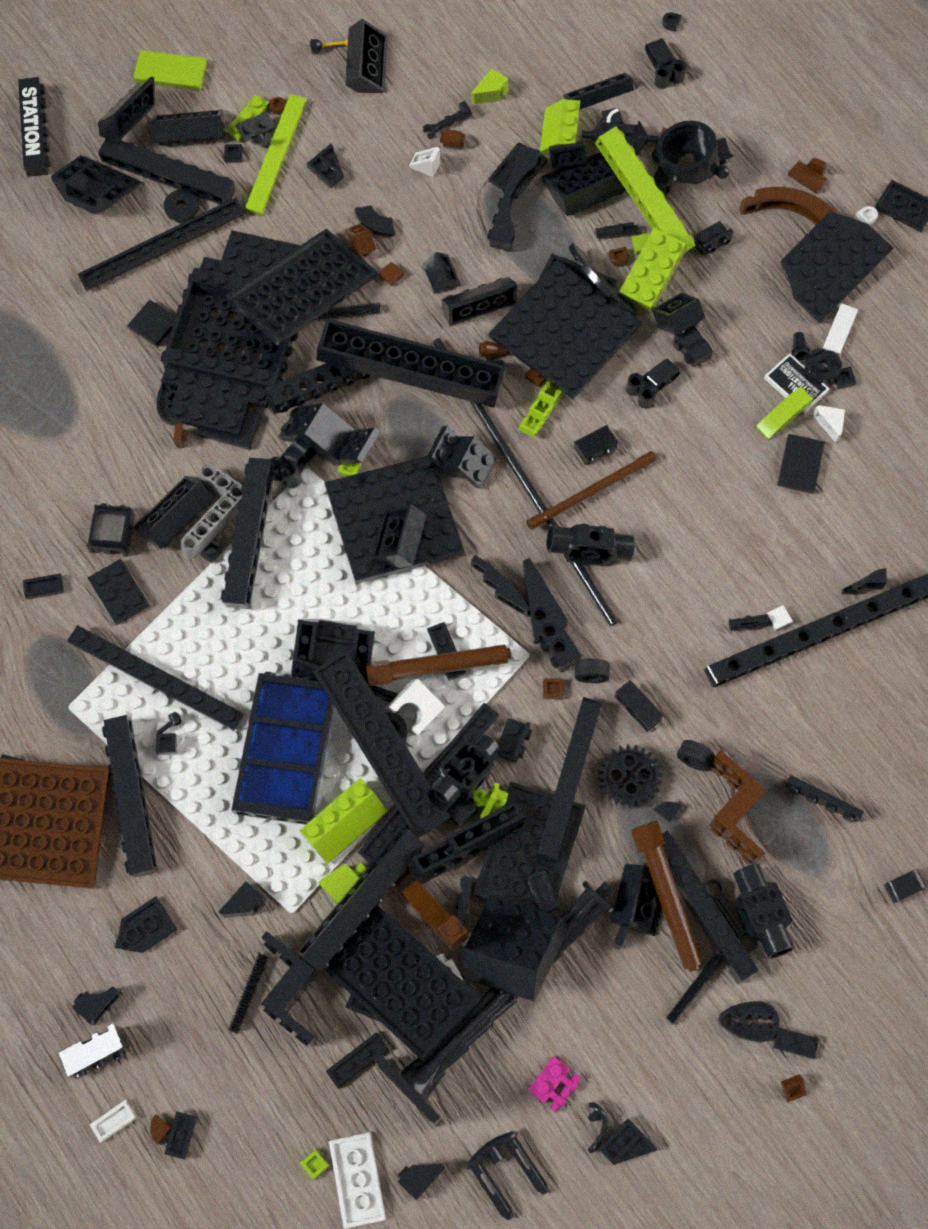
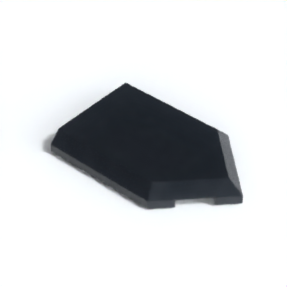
(145, 927)

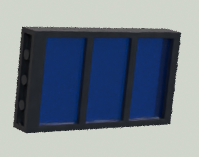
(284, 749)

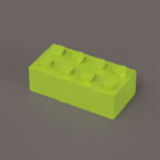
(653, 269)

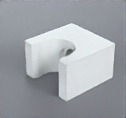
(422, 700)

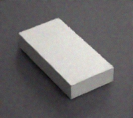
(113, 1121)

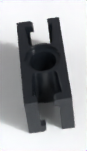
(638, 706)

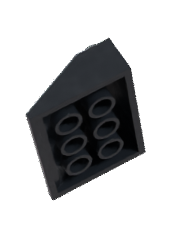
(583, 185)

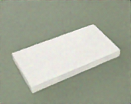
(357, 1180)

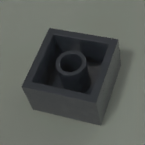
(678, 314)

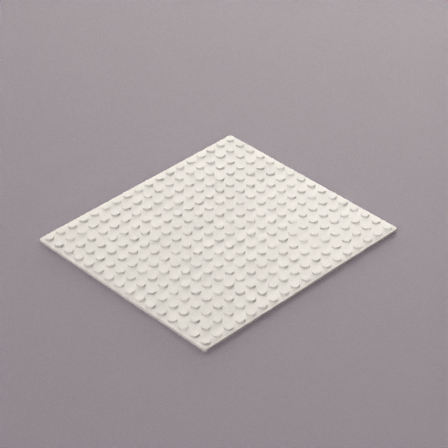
(225, 648)

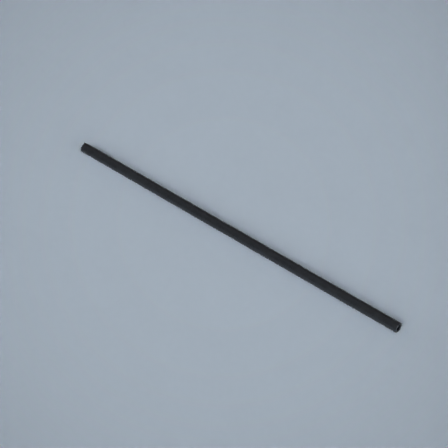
(536, 500)

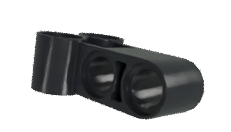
(665, 64)
(651, 382)
(292, 463)

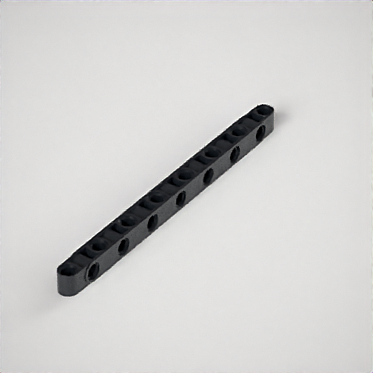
(818, 631)

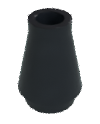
(800, 347)

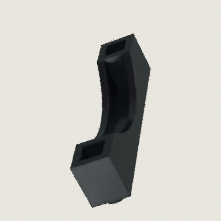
(525, 166)

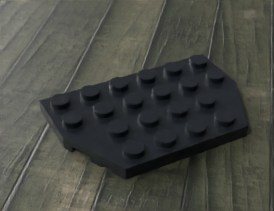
(832, 262)

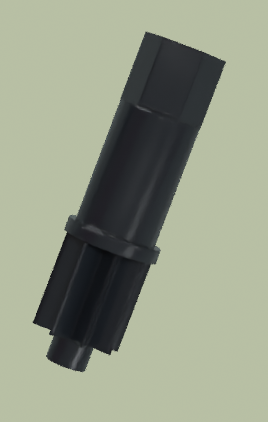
(614, 230)

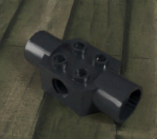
(590, 544)
(463, 772)
(763, 911)

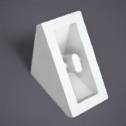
(426, 161)
(831, 420)

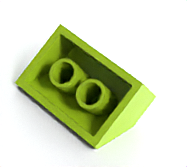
(560, 124)

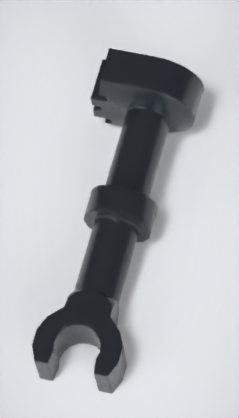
(448, 120)

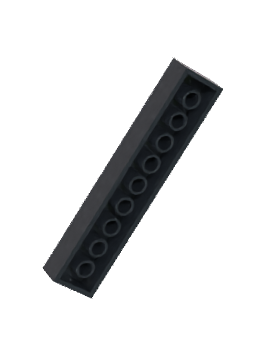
(410, 362)

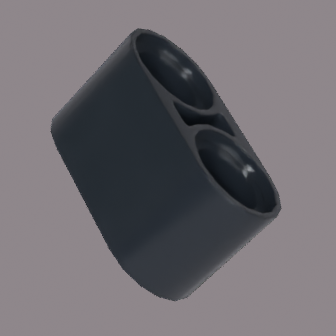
(905, 885)

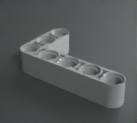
(216, 512)

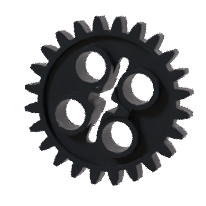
(616, 764)

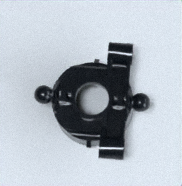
(685, 139)

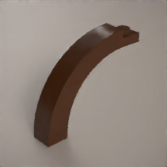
(787, 199)

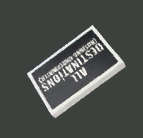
(790, 375)

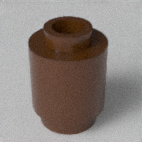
(452, 139)

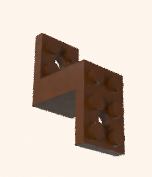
(736, 808)

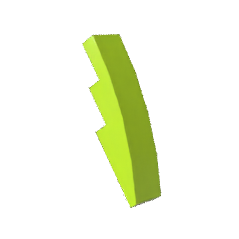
(540, 410)

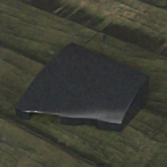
(875, 580)

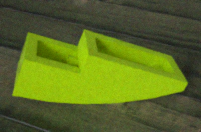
(784, 413)

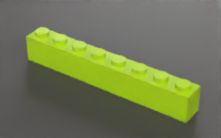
(641, 186)

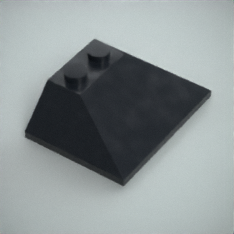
(92, 184)
(324, 639)

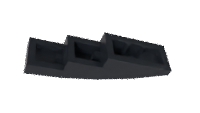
(504, 589)

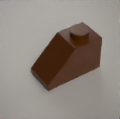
(361, 239)

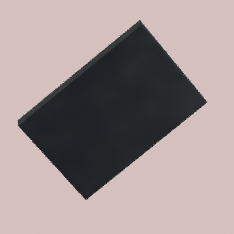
(500, 175)
(904, 205)
(246, 436)
(801, 463)

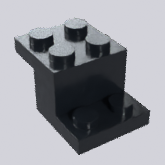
(461, 456)

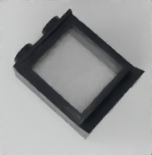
(111, 529)

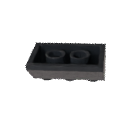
(399, 536)
(637, 901)

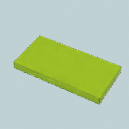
(171, 69)

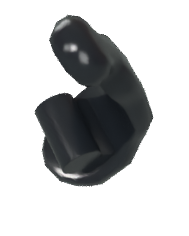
(598, 1110)

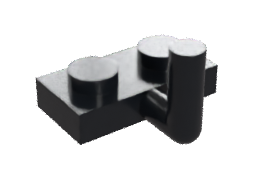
(256, 127)

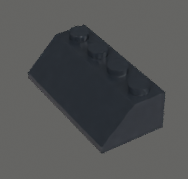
(366, 58)
(128, 111)
(188, 126)
(479, 300)
(174, 512)

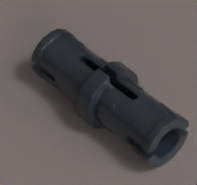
(761, 620)

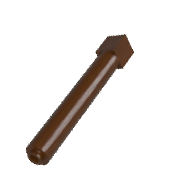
(385, 672)
(650, 841)

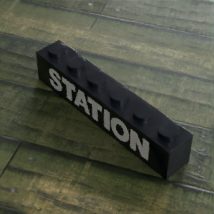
(33, 126)

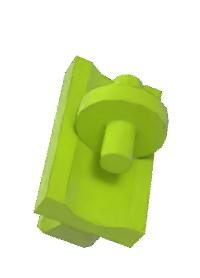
(490, 801)

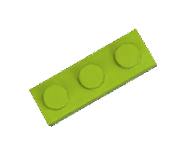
(254, 108)

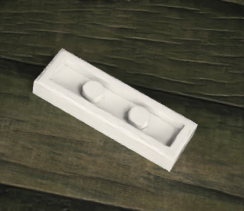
(840, 328)

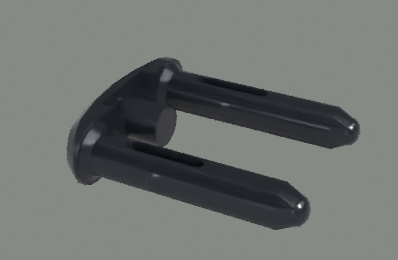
(491, 1150)

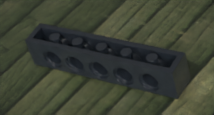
(309, 380)

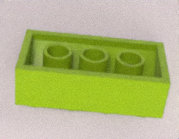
(343, 821)

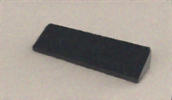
(601, 90)

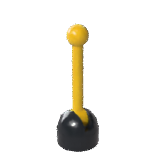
(316, 45)

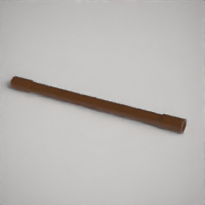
(640, 462)

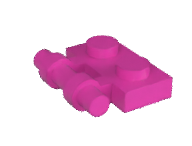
(549, 1079)

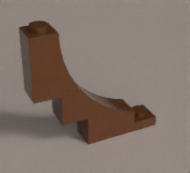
(431, 912)

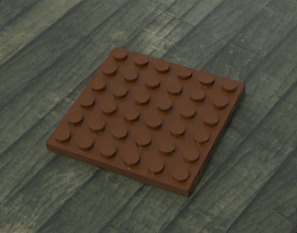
(51, 822)

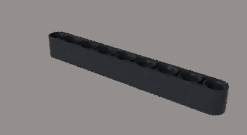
(569, 780)

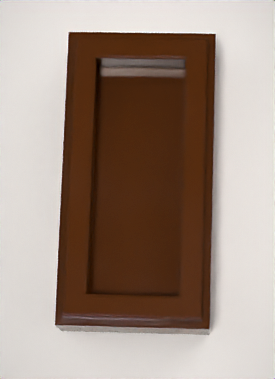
(807, 177)

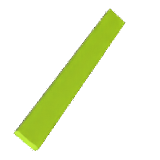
(276, 155)

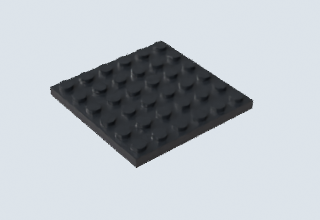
(565, 329)
(359, 508)

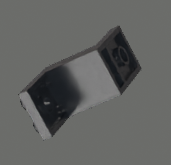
(328, 434)
(289, 989)

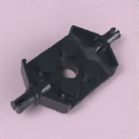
(634, 134)

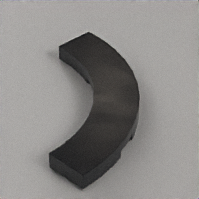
(599, 280)

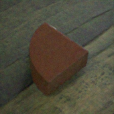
(159, 1129)

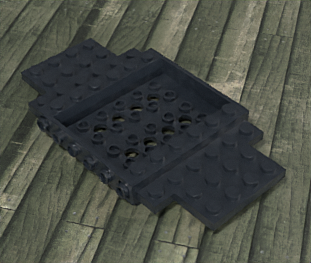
(213, 384)

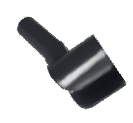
(175, 720)

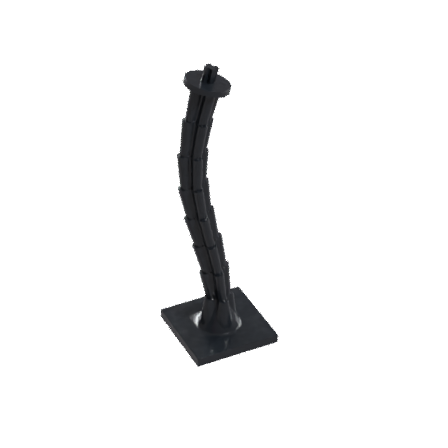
(421, 1078)

